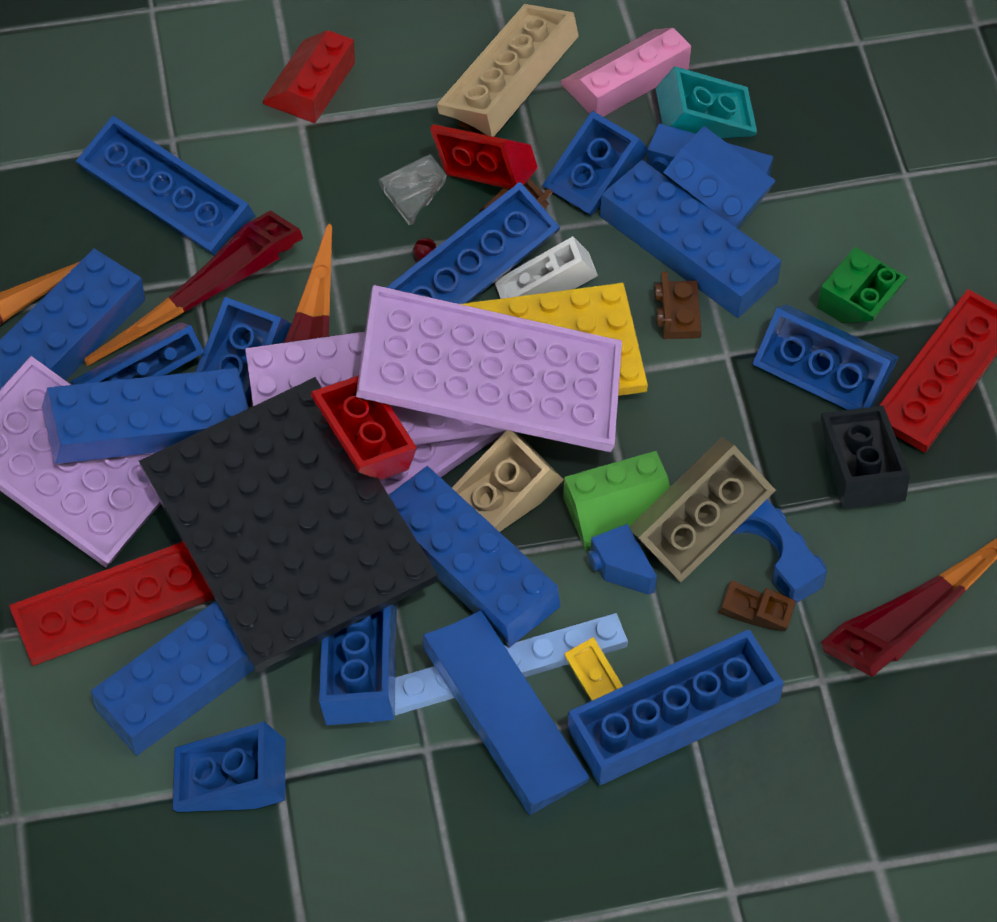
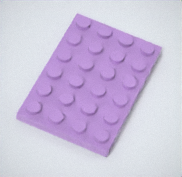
(87, 501)

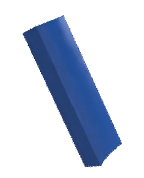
(165, 186)
(481, 250)
(505, 711)

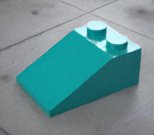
(698, 100)

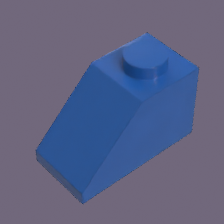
(622, 560)

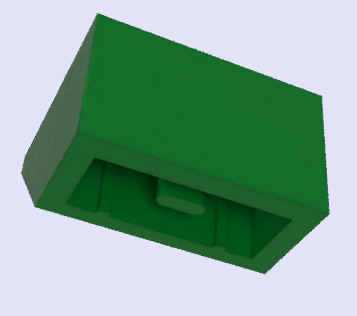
(859, 288)

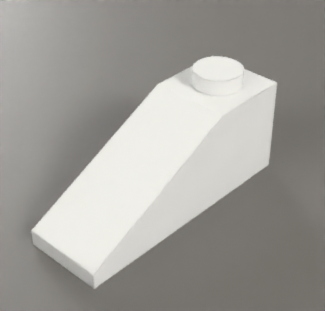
(555, 270)

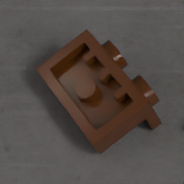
(679, 308)

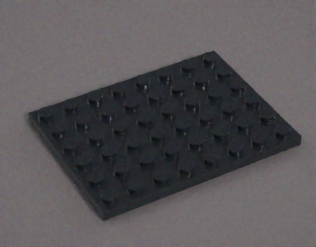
(286, 526)

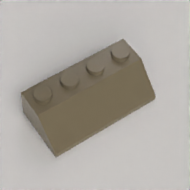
(702, 509)

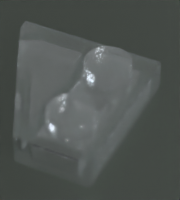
(413, 186)

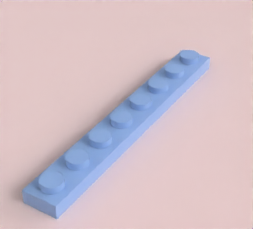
(530, 655)

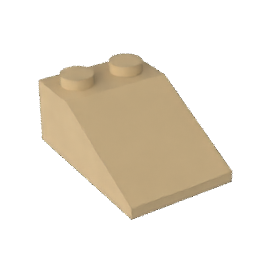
(507, 481)

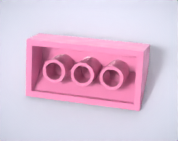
(628, 71)

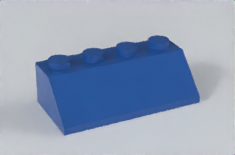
(824, 359)

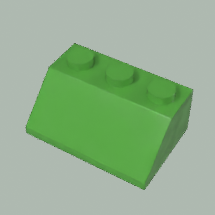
(613, 494)

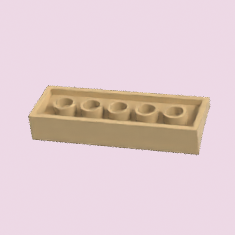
(510, 68)

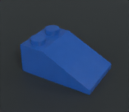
(594, 162)
(239, 328)
(230, 771)

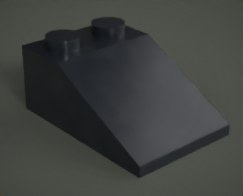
(865, 457)

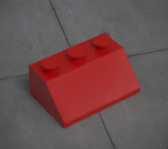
(312, 76)
(484, 157)
(366, 430)

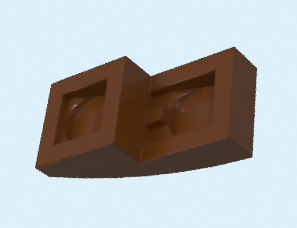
(756, 608)

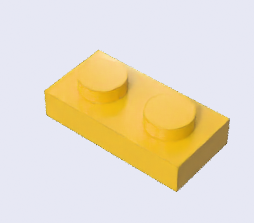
(592, 669)

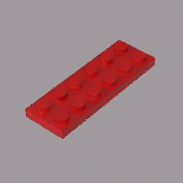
(944, 372)
(109, 603)

